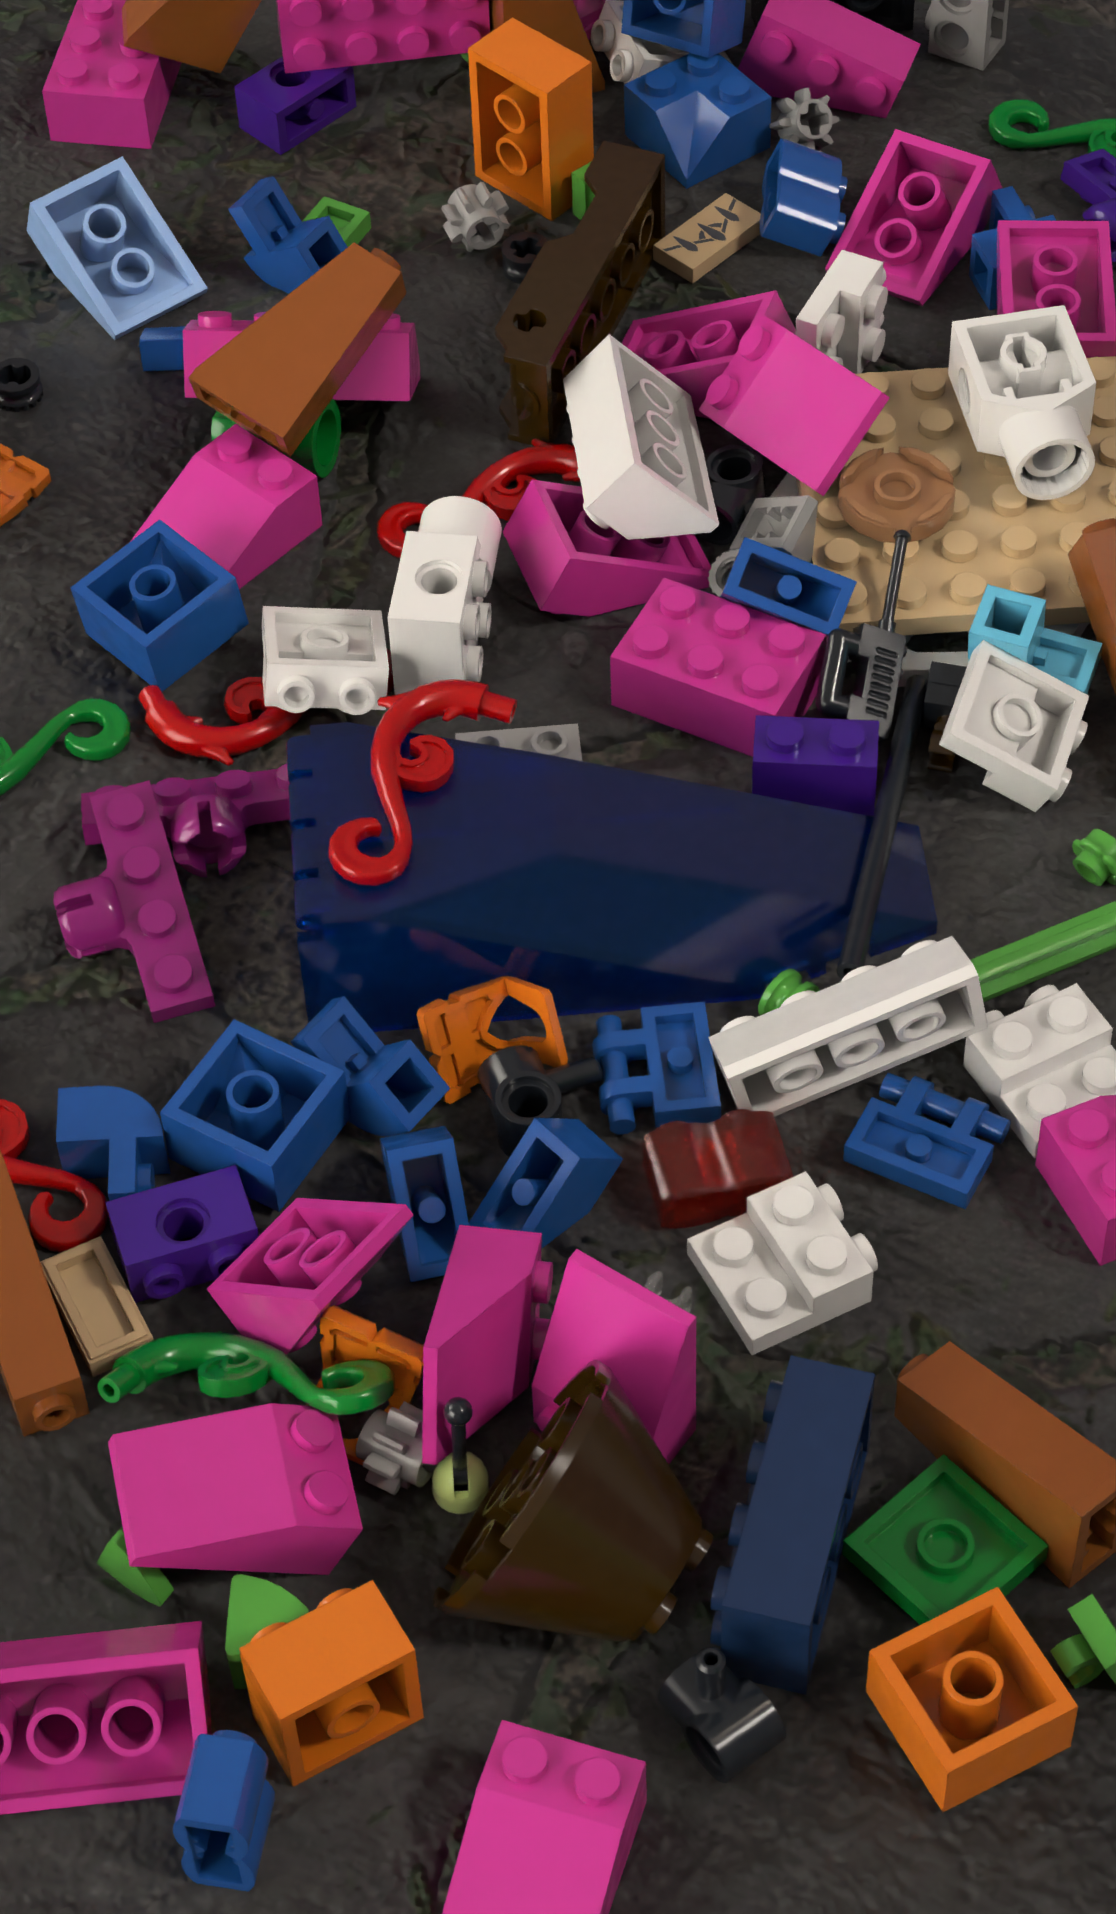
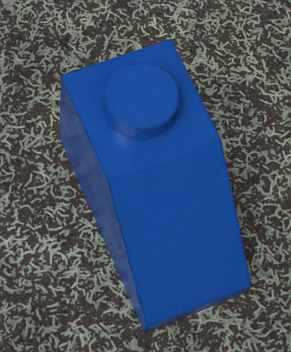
(787, 587)
(427, 1179)
(549, 1179)

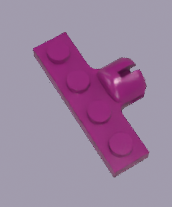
(209, 814)
(137, 905)

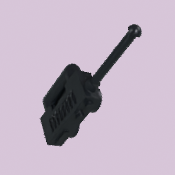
(874, 656)

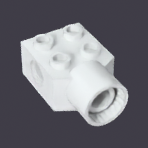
(1027, 396)
(440, 594)

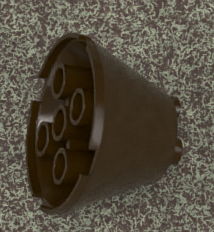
(579, 1525)

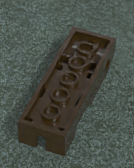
(580, 288)

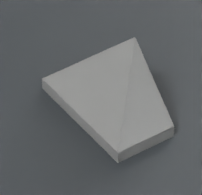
(781, 524)

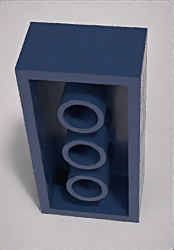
(793, 1523)

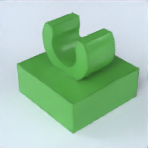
(1089, 1653)

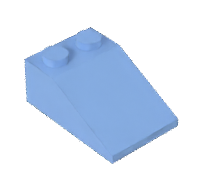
(113, 249)

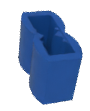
(802, 198)
(224, 1811)

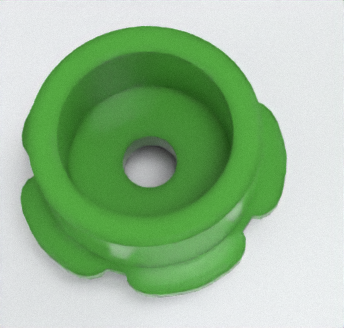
(1096, 857)

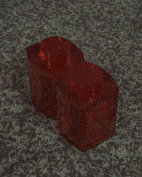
(712, 1168)

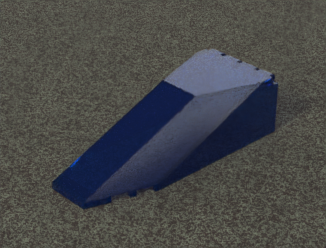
(577, 882)

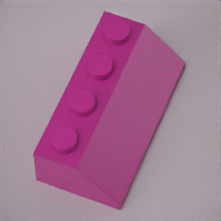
(384, 372)
(100, 1716)

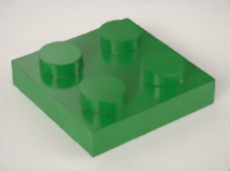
(943, 1544)

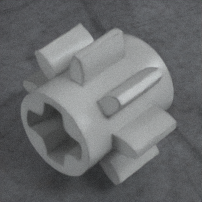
(805, 108)
(475, 216)
(393, 1449)

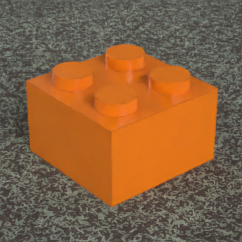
(332, 1681)
(970, 1699)

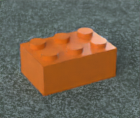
(530, 116)

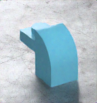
(1017, 626)

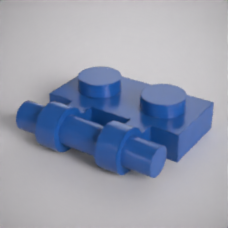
(678, 1062)
(920, 1151)

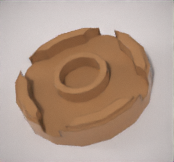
(896, 493)

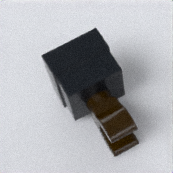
(940, 696)

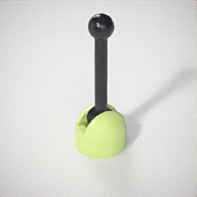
(459, 1467)

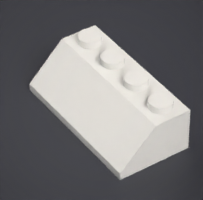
(637, 447)
(851, 1028)

